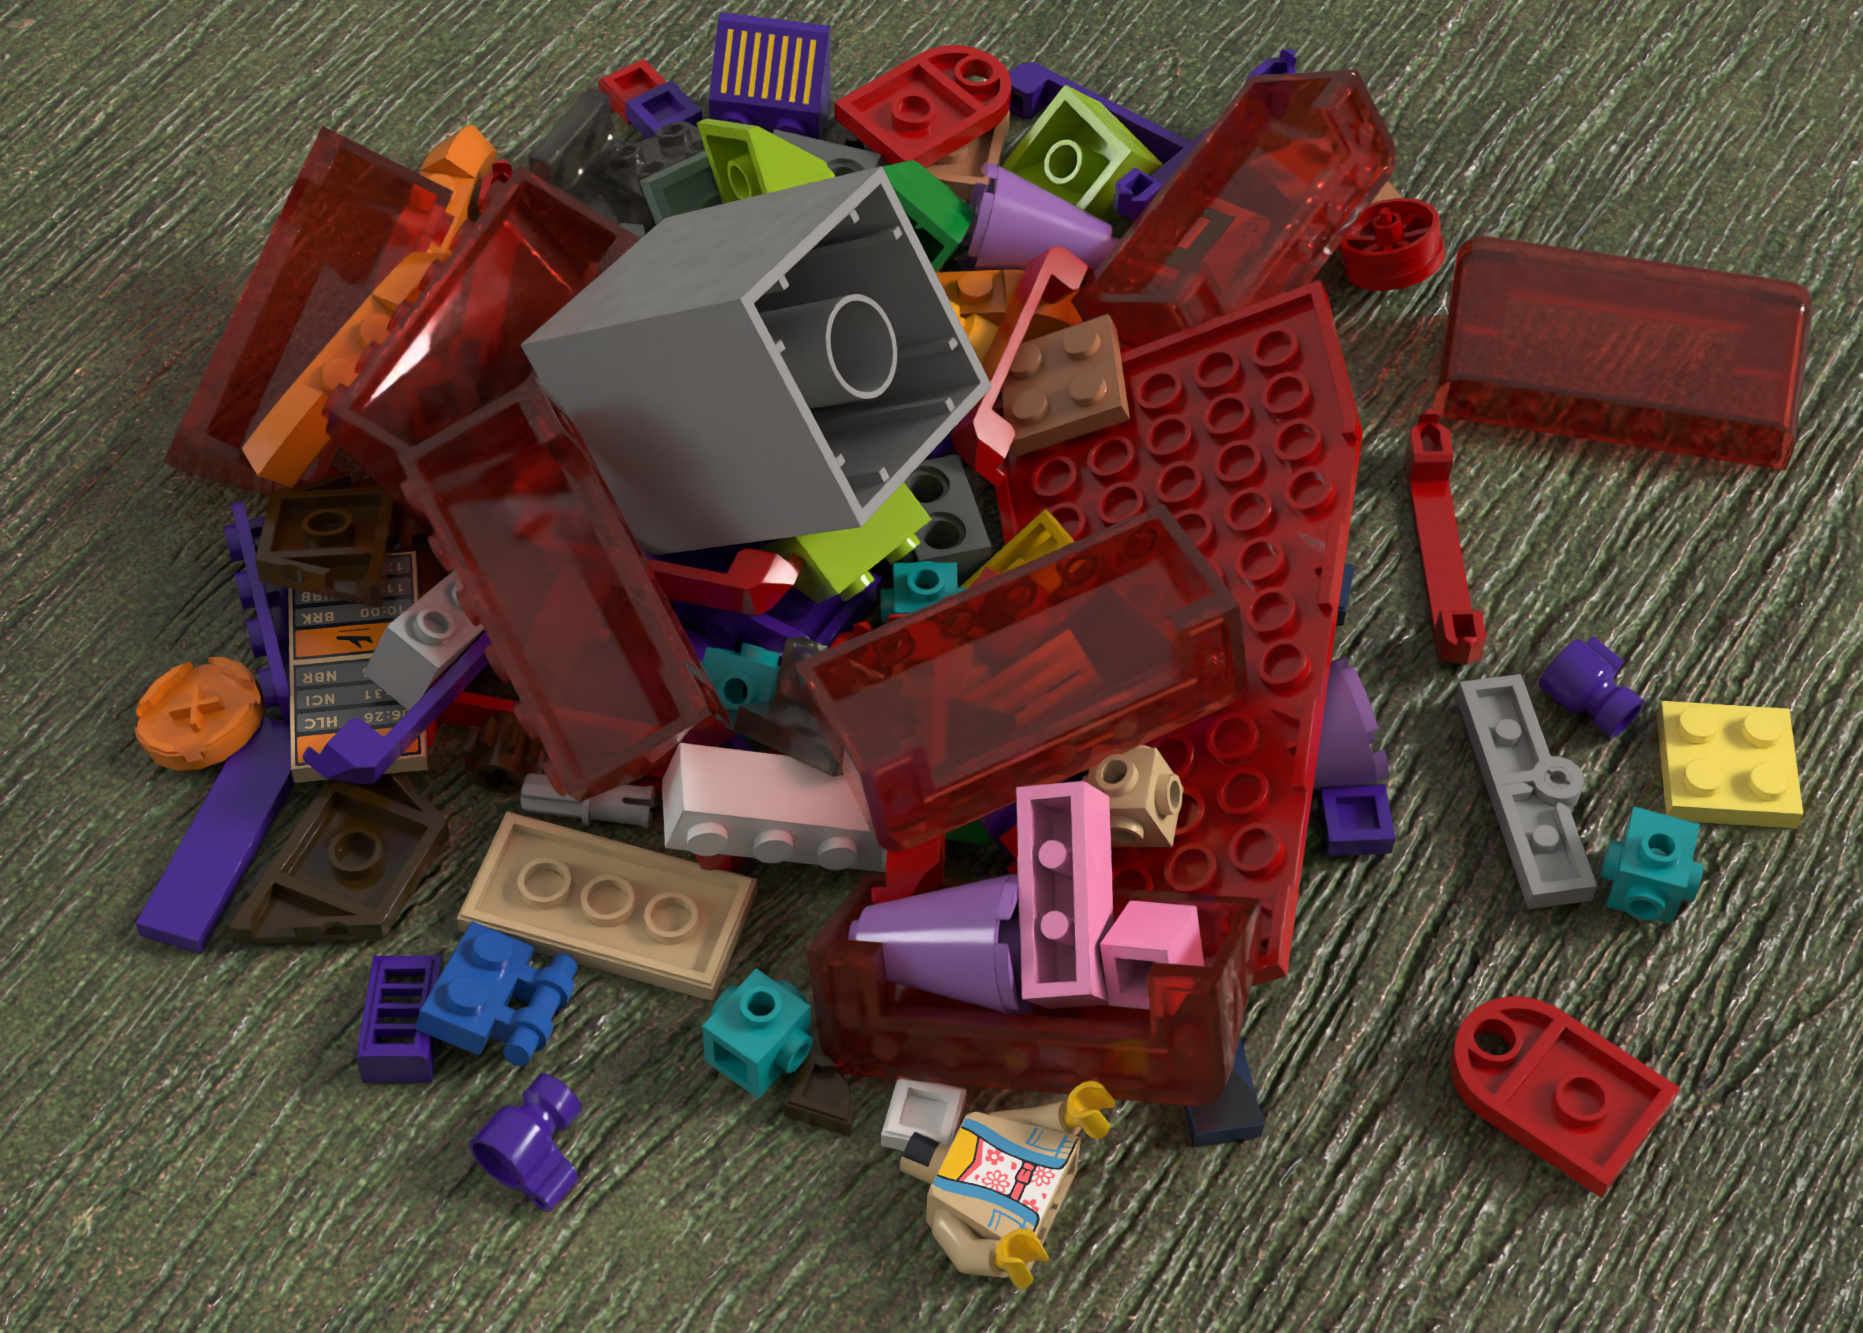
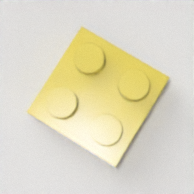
(1729, 764)

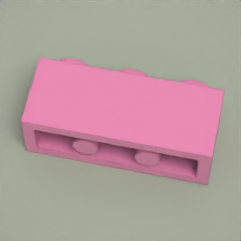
(1063, 893)

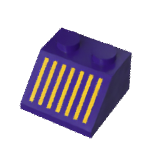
(771, 74)

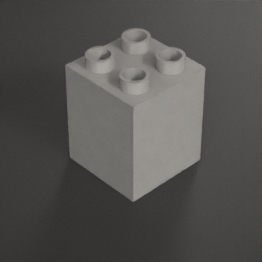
(762, 366)

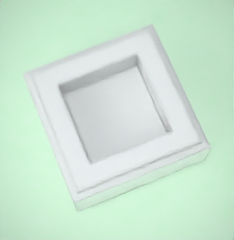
(923, 1108)

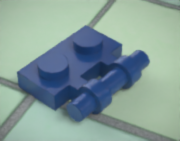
(477, 986)

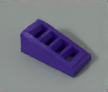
(397, 1061)

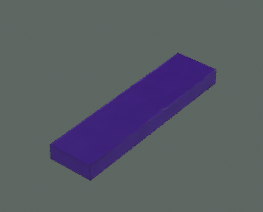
(221, 842)

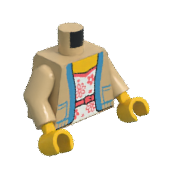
(1004, 1180)

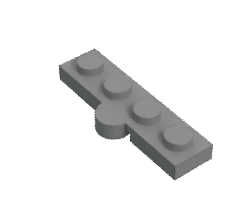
(1528, 791)

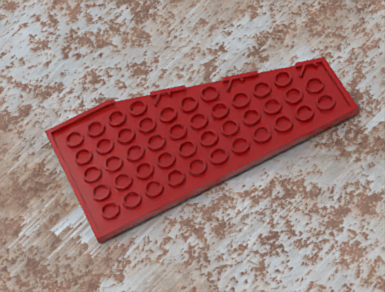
(1258, 461)

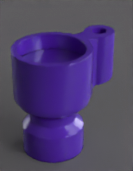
(1583, 682)
(519, 1147)

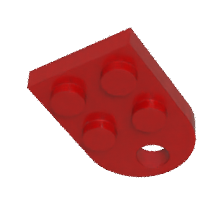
(928, 105)
(1559, 1088)

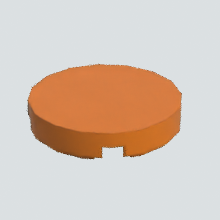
(199, 714)

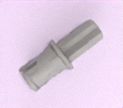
(621, 805)

